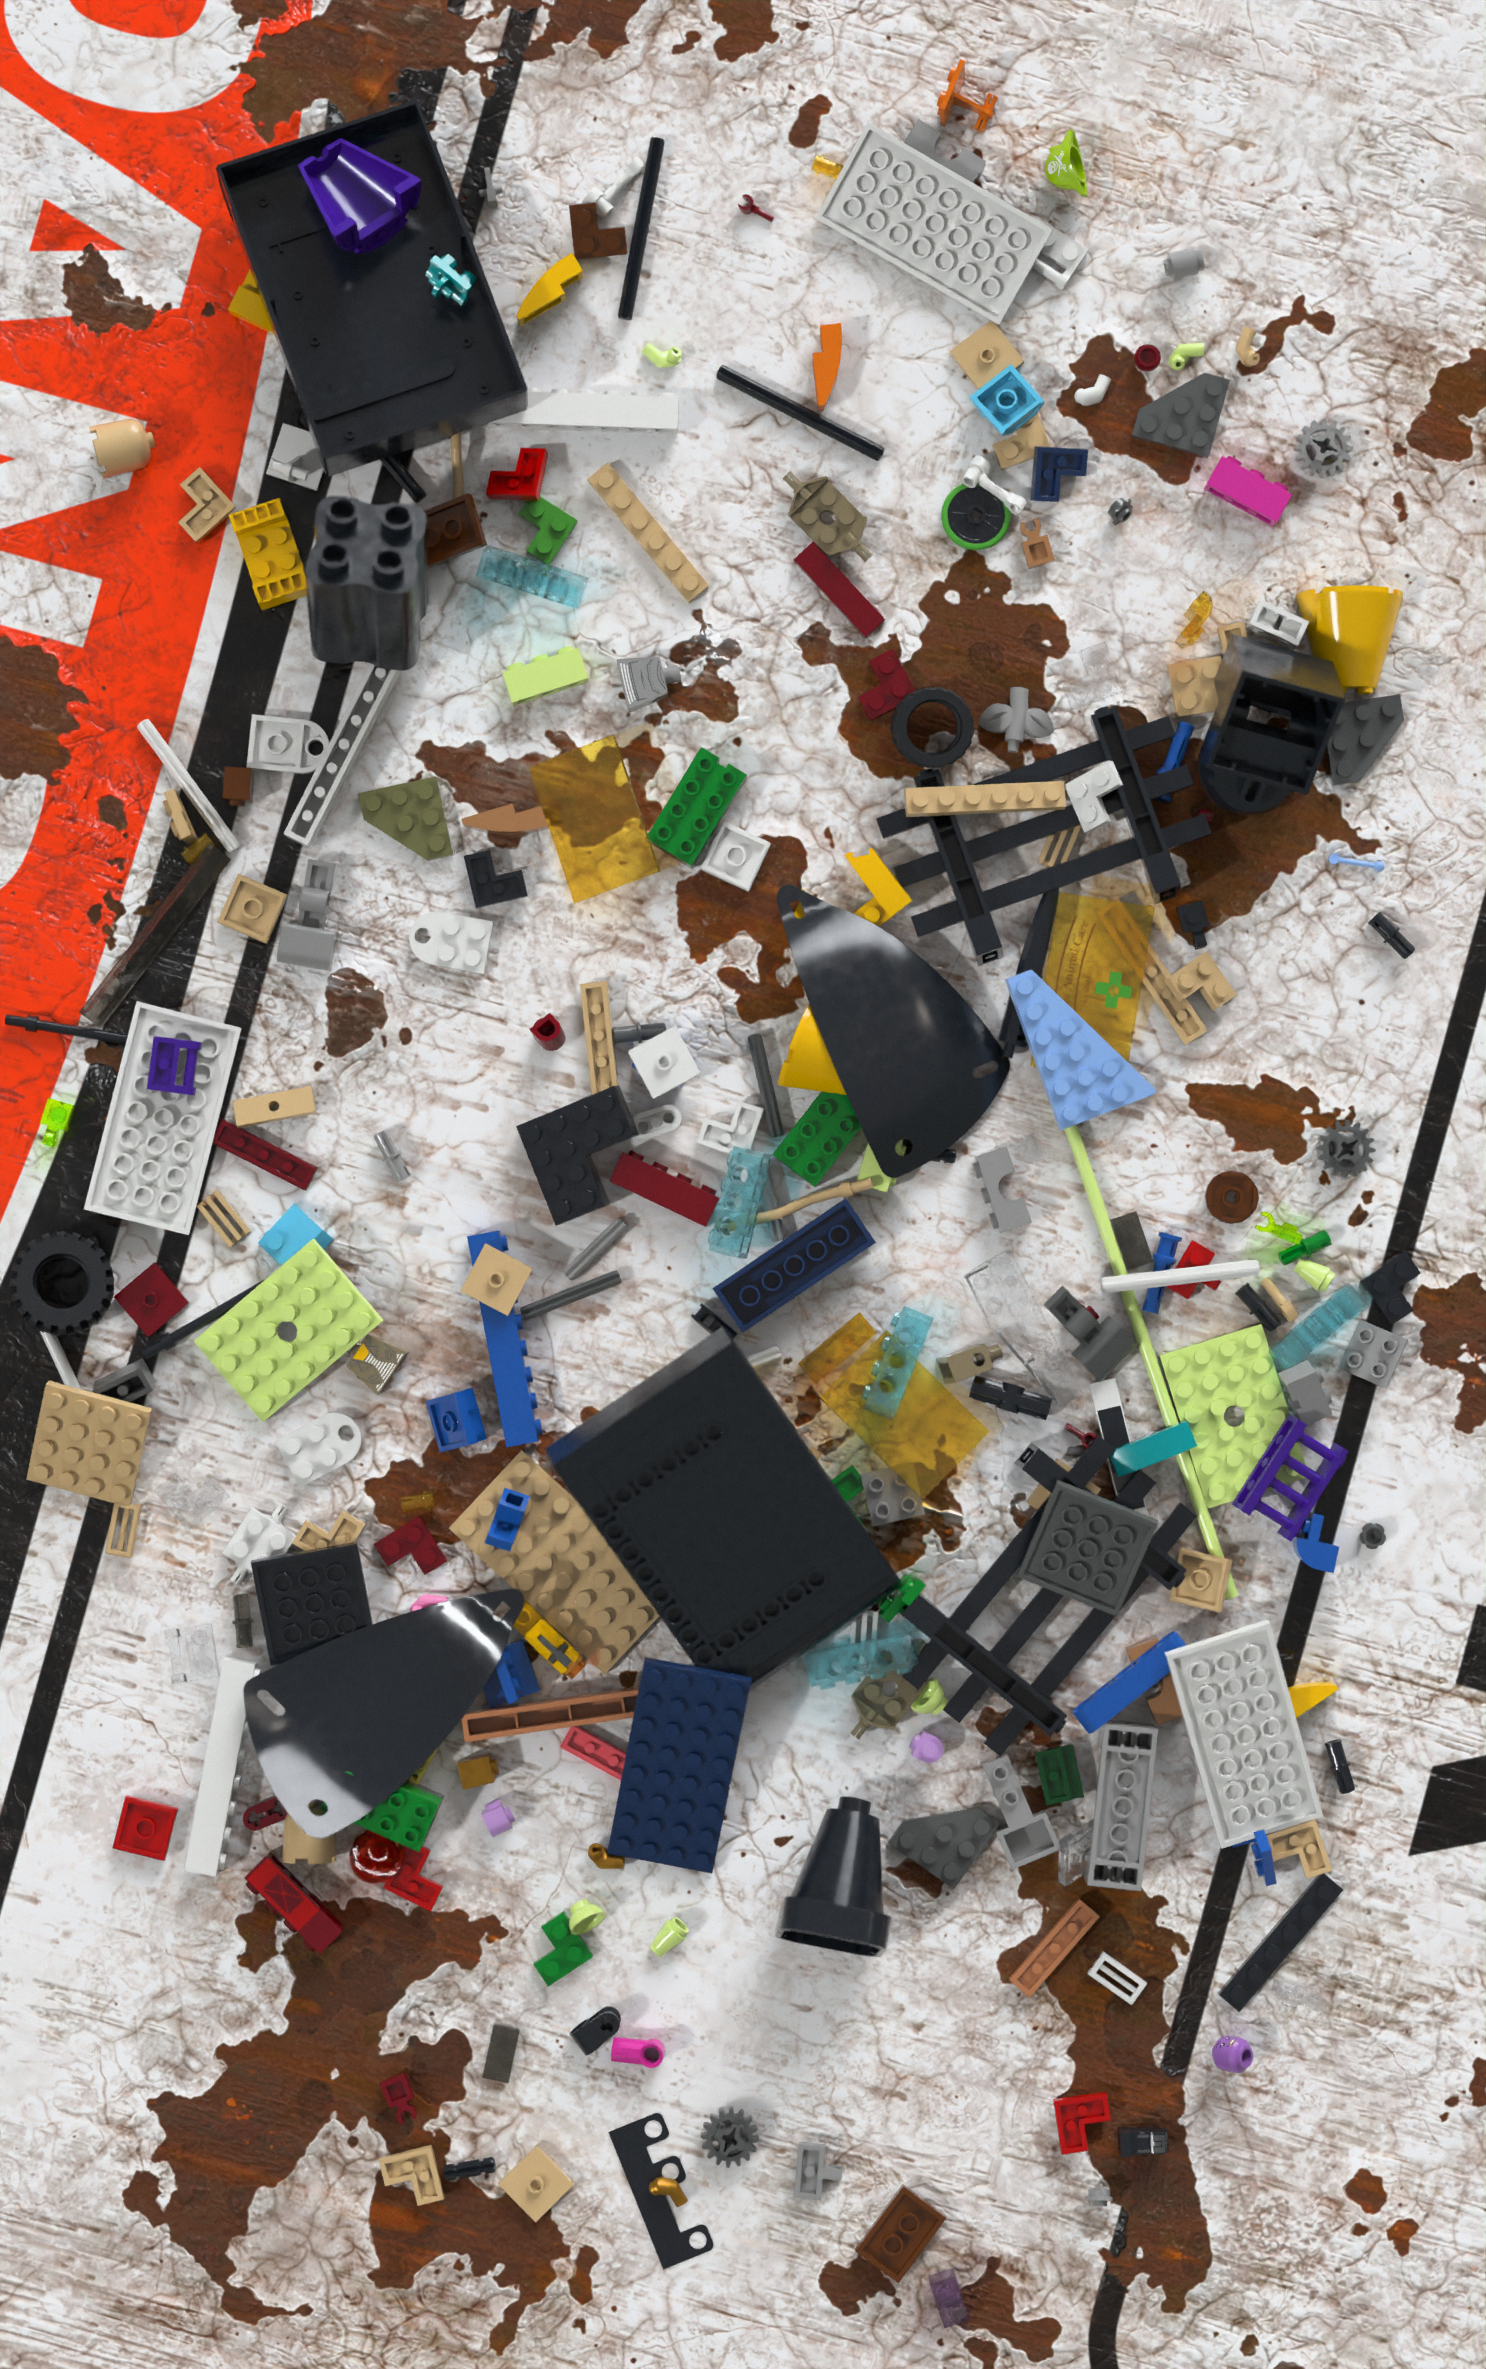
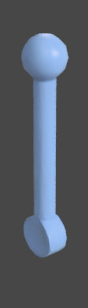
(1334, 859)

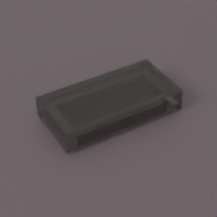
(501, 2053)

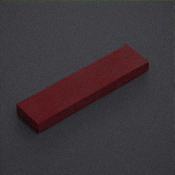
(839, 590)
(264, 1155)

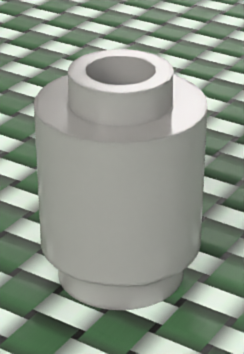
(1184, 263)

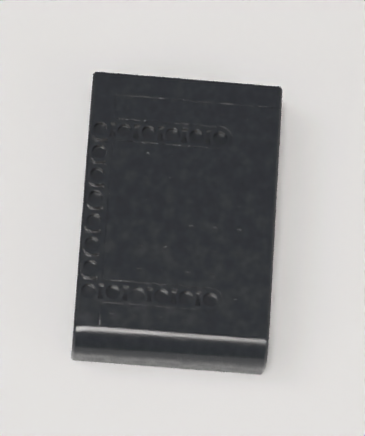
(361, 332)
(723, 1514)

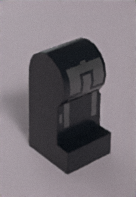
(1142, 2141)

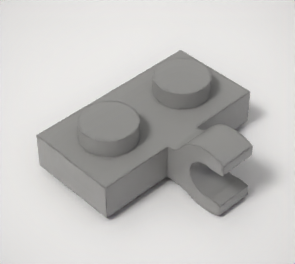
(811, 2171)

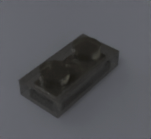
(1131, 1240)

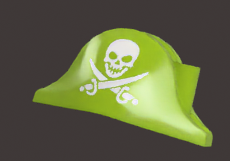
(1065, 165)

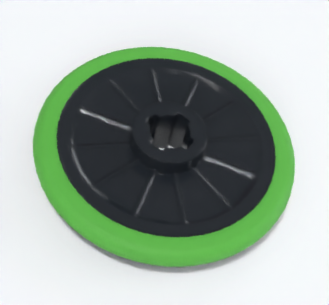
(965, 529)

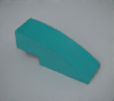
(1153, 1448)

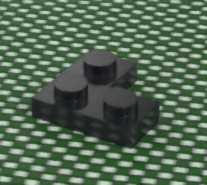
(488, 887)
(1385, 1283)

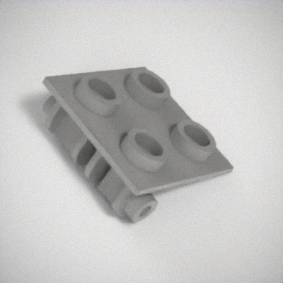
(1373, 1354)
(889, 1497)

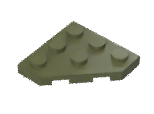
(410, 815)

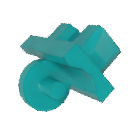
(447, 281)

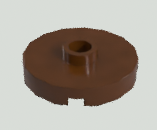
(1245, 1193)

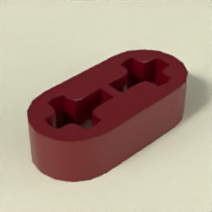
(269, 1819)

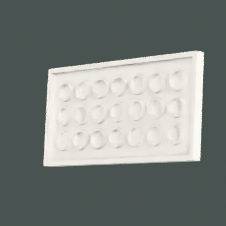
(934, 223)
(161, 1140)
(1244, 1733)

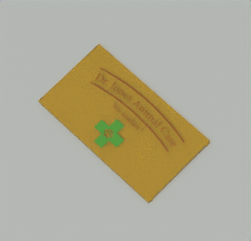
(1100, 963)

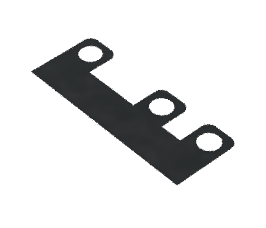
(630, 2145)

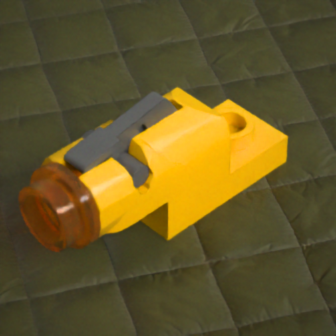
(548, 1642)

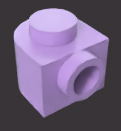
(926, 1747)
(497, 1817)

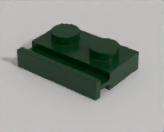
(1059, 1774)

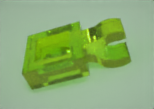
(56, 1116)
(1286, 1231)

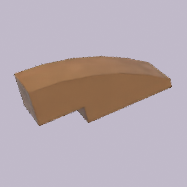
(506, 821)

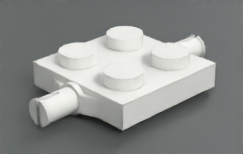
(258, 1538)

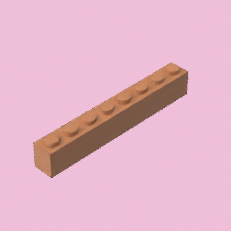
(549, 1714)

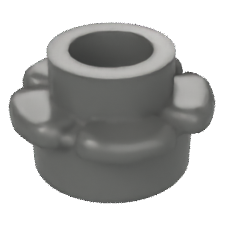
(1379, 1539)

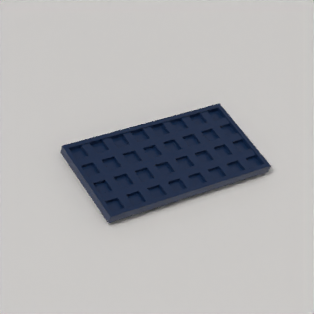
(679, 1765)

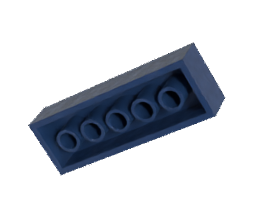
(794, 1265)

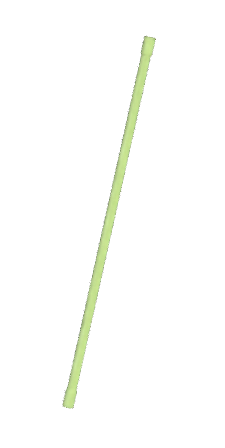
(1145, 1345)

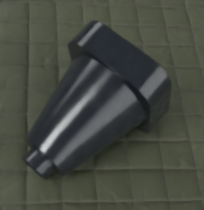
(840, 1886)

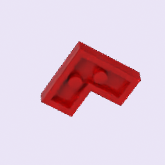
(524, 482)
(411, 1884)
(1073, 2113)

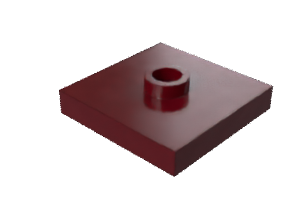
(151, 1299)

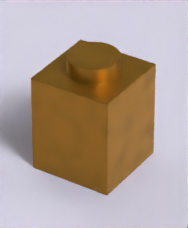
(477, 1771)

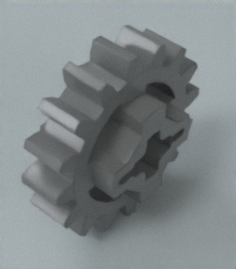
(1354, 1157)
(739, 2141)

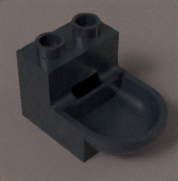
(1256, 765)

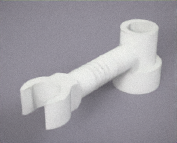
(603, 200)
(977, 473)

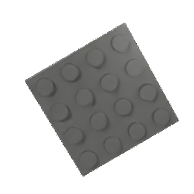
(1087, 1548)

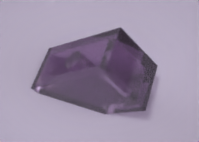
(948, 2298)

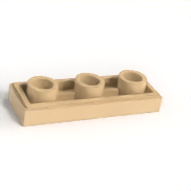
(258, 1109)

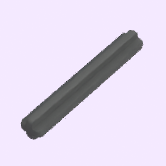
(765, 1085)
(570, 1295)

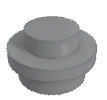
(1098, 2197)

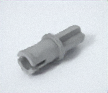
(392, 1156)

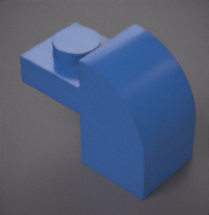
(507, 1519)
(1312, 1551)

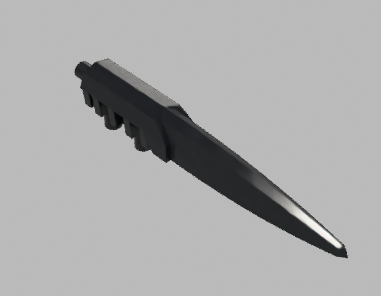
(1033, 959)

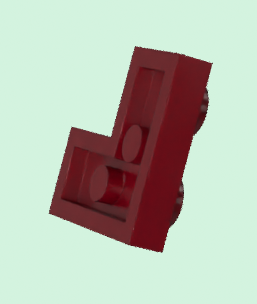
(892, 688)
(414, 1539)

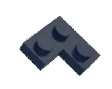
(1048, 467)

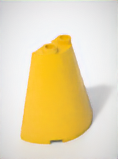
(1351, 630)
(808, 1060)

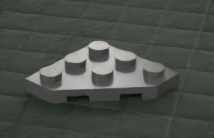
(1185, 416)
(1361, 735)
(945, 1841)

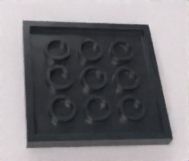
(310, 1598)

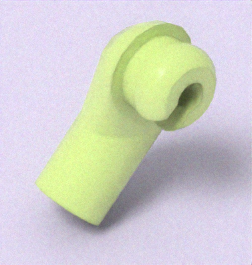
(1183, 352)
(662, 359)

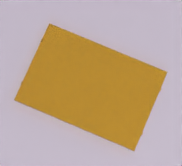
(594, 819)
(925, 1435)

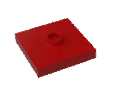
(145, 1828)

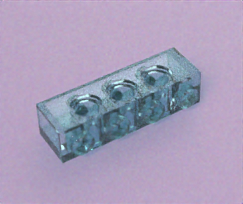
(532, 576)
(751, 1193)
(917, 1326)
(899, 1645)

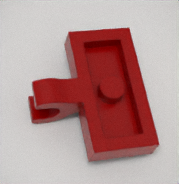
(1194, 1256)

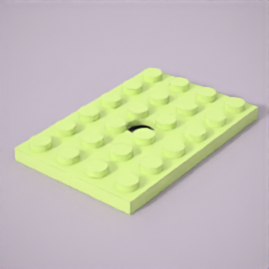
(328, 1322)
(1206, 1382)

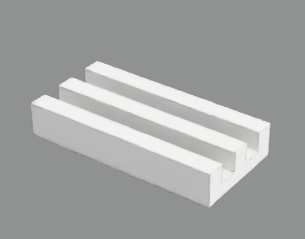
(861, 1660)
(1098, 1964)

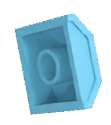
(1007, 401)
(292, 1234)

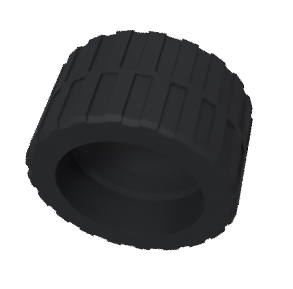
(964, 727)

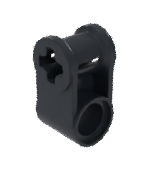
(593, 2032)

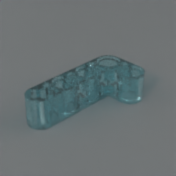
(1317, 1326)

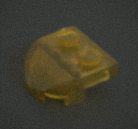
(1197, 614)

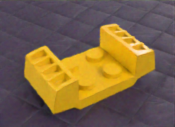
(270, 553)

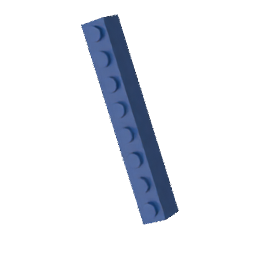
(507, 1359)

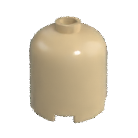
(122, 446)
(300, 1846)

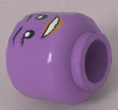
(1232, 2054)

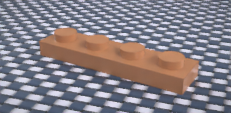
(1054, 1947)

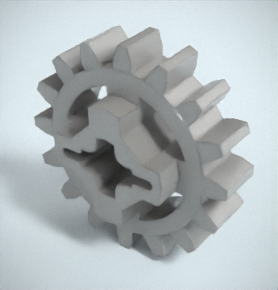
(1313, 445)

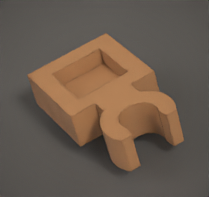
(1036, 549)

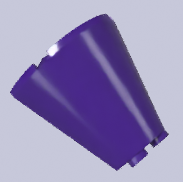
(360, 195)

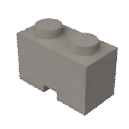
(1307, 1396)

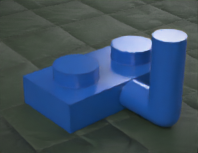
(1263, 1854)

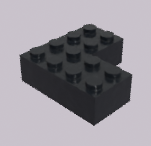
(562, 1148)

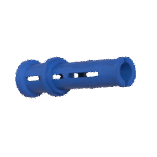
(1176, 752)
(1163, 1260)

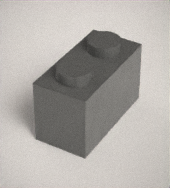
(126, 1382)

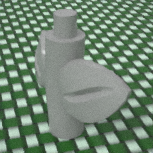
(1016, 719)

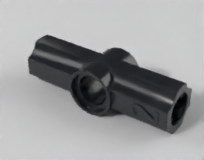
(1010, 1397)

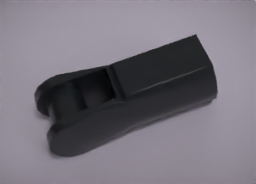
(702, 1314)

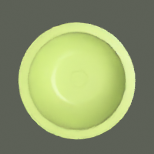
(930, 1699)
(585, 1917)

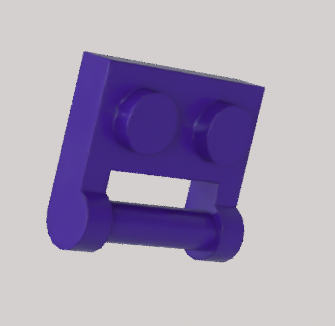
(164, 1065)

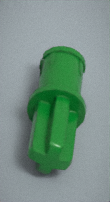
(1305, 1248)

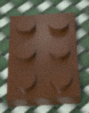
(453, 530)
(900, 2233)

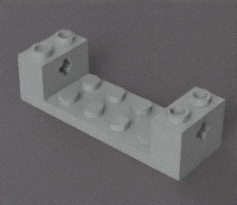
(1122, 1805)

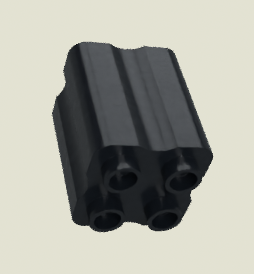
(367, 582)

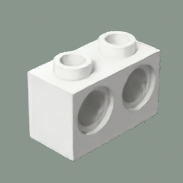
(1277, 625)

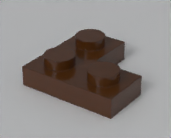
(591, 241)

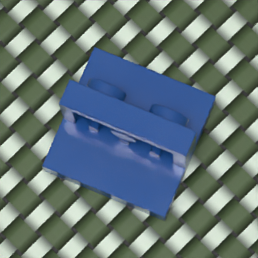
(456, 1420)
(512, 1676)

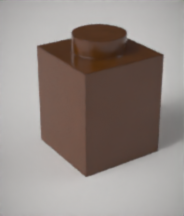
(238, 786)

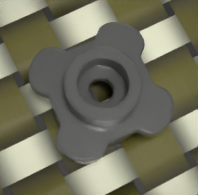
(1120, 510)

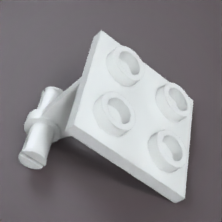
(296, 458)

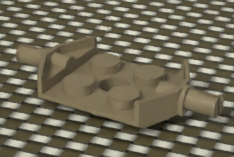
(821, 496)
(881, 1709)

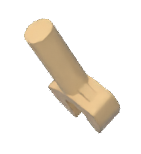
(1284, 1305)

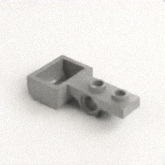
(308, 941)
(1026, 1834)

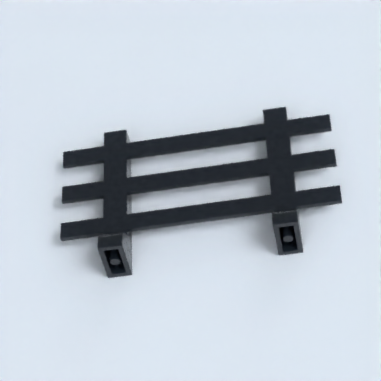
(1134, 797)
(991, 1667)

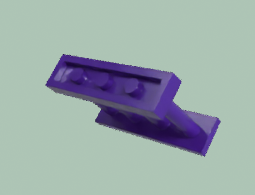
(1279, 1454)

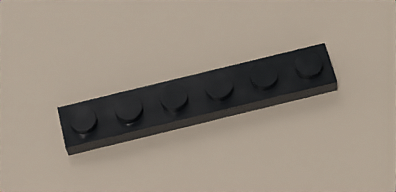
(1280, 1941)

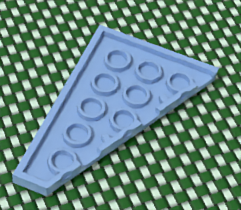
(1074, 1062)

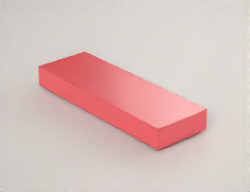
(595, 1750)

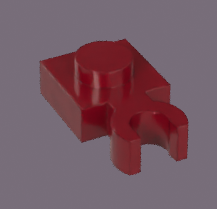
(399, 2093)

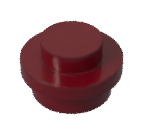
(1147, 357)

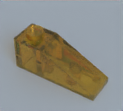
(837, 1348)

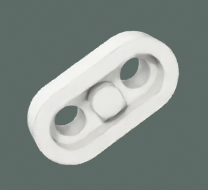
(655, 1121)

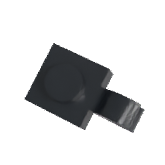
(1193, 920)

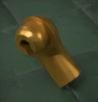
(603, 1860)
(668, 2187)

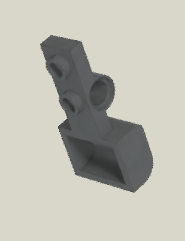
(1101, 1344)

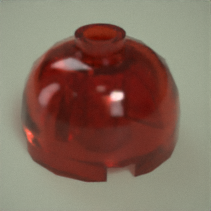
(375, 1857)

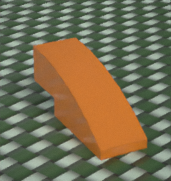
(827, 363)

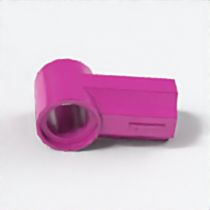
(634, 2051)

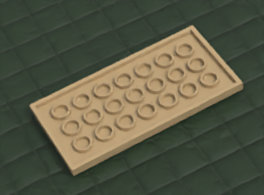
(560, 1564)

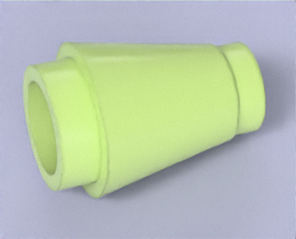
(1314, 1274)
(669, 1936)

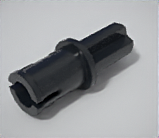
(1392, 935)
(1258, 1307)
(1340, 1766)

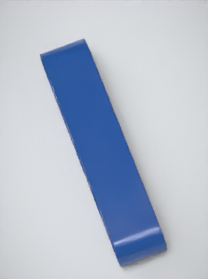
(1127, 1684)

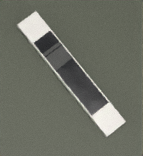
(1113, 1428)

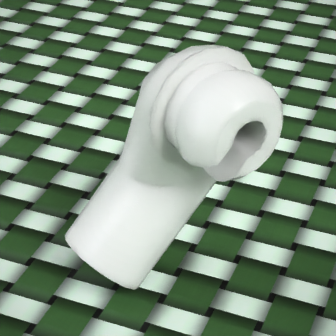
(1094, 394)

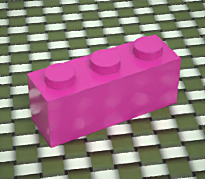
(1248, 490)

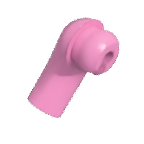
(427, 1600)

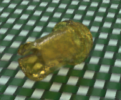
(826, 167)
(193, 851)
(418, 1502)

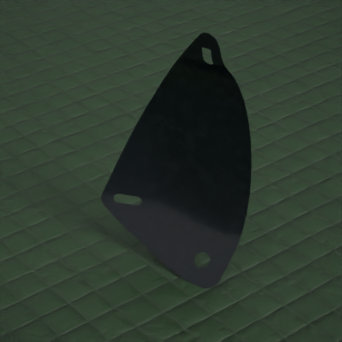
(892, 1033)
(373, 1705)

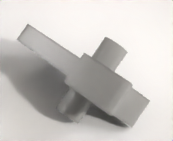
(490, 191)

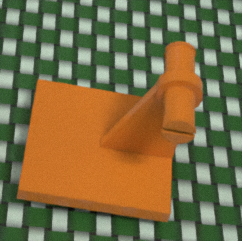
(952, 97)

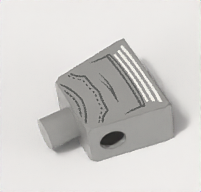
(645, 680)

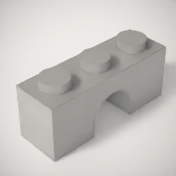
(925, 139)
(1006, 1213)

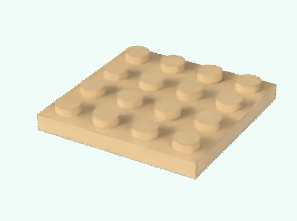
(88, 1443)

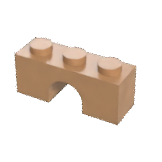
(1163, 1703)

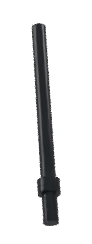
(33, 1024)
(169, 1340)

